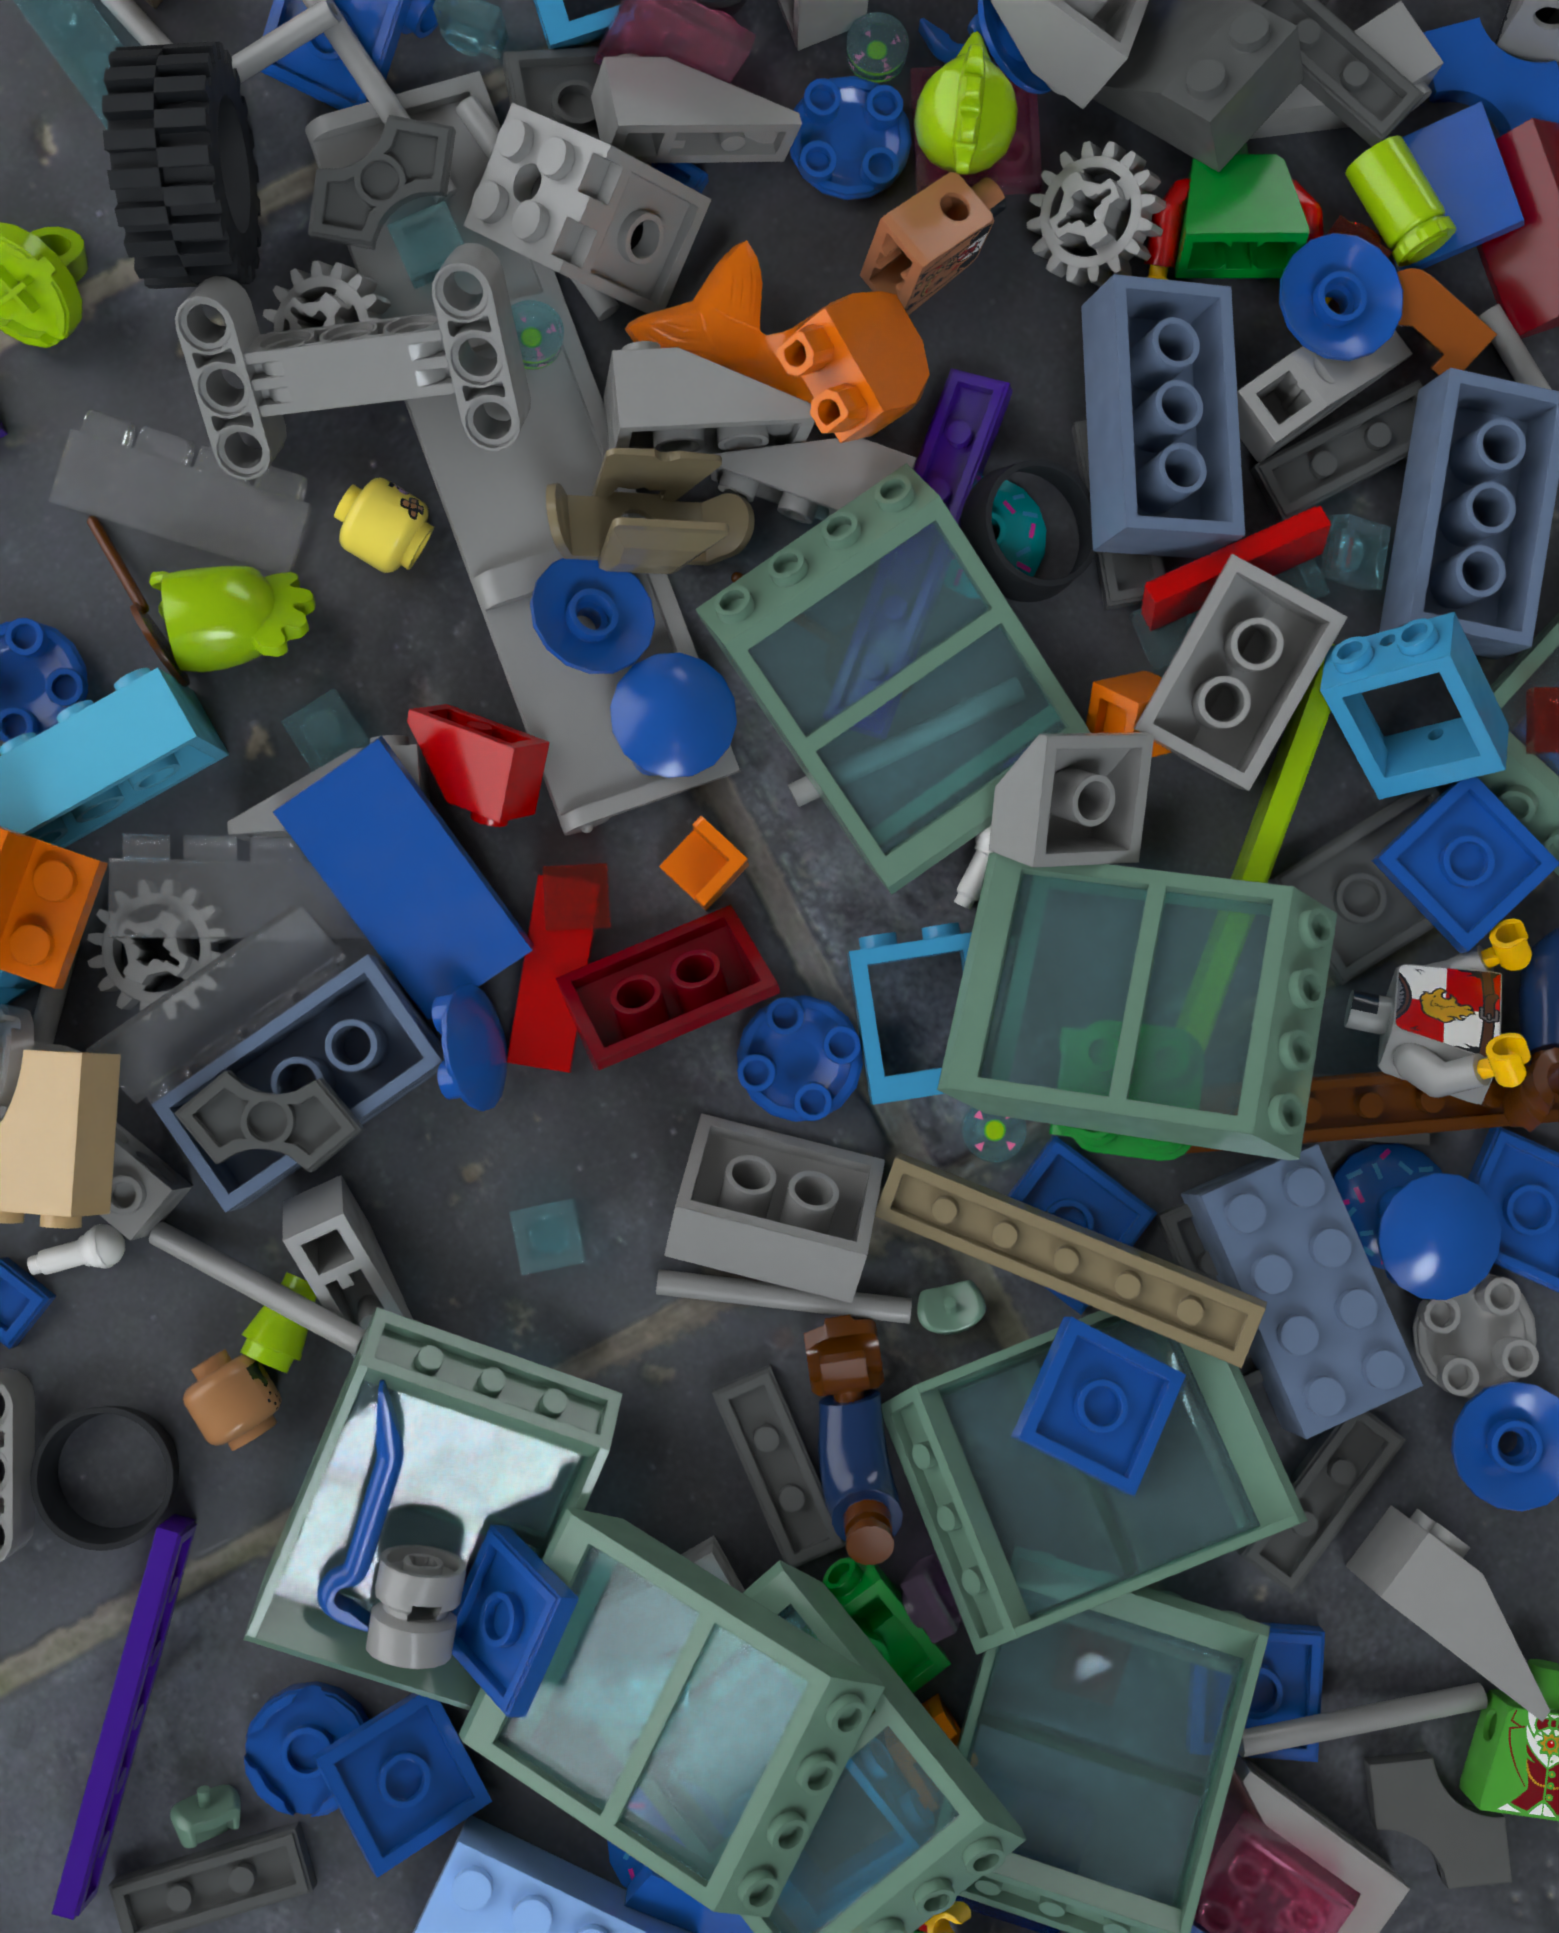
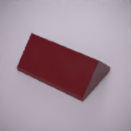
(1526, 261)
(666, 987)

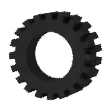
(182, 163)

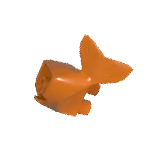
(850, 359)

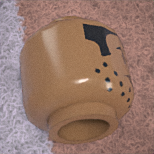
(232, 1399)

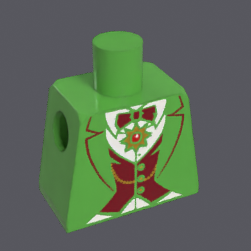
(1516, 1755)

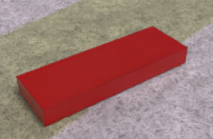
(1270, 550)
(542, 1023)

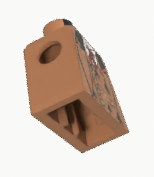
(931, 238)

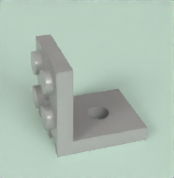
(586, 210)

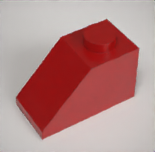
(481, 762)

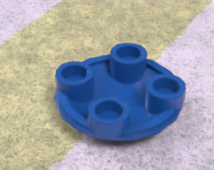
(851, 137)
(37, 677)
(673, 715)
(471, 1047)
(799, 1058)
(1438, 1235)

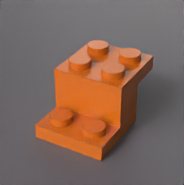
(43, 906)

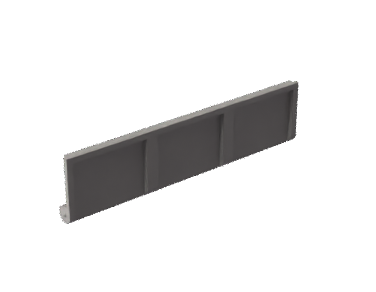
(500, 496)

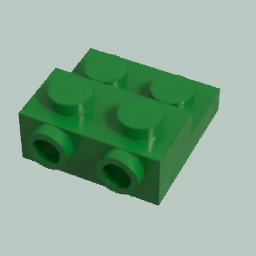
(881, 1616)

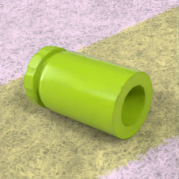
(1400, 201)

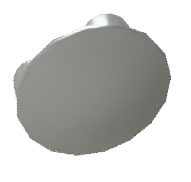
(1476, 1337)

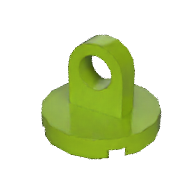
(39, 283)

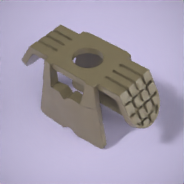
(672, 530)

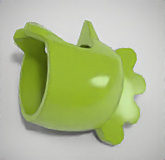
(966, 112)
(230, 614)

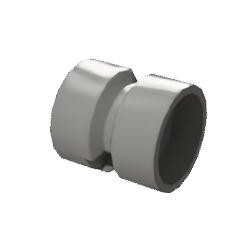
(415, 1617)

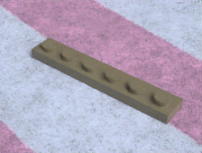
(1071, 1259)

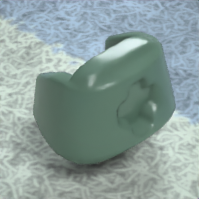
(951, 1308)
(206, 1814)

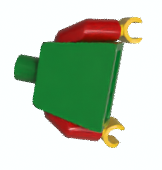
(1234, 221)

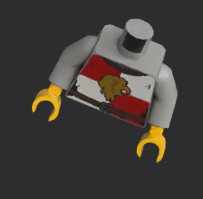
(1445, 1020)

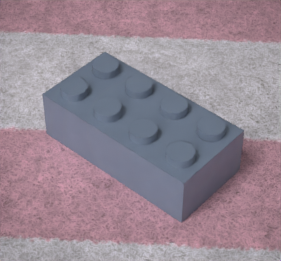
(1162, 417)
(1476, 509)
(351, 1032)
(1326, 1326)

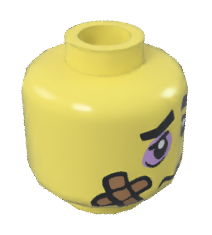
(383, 525)

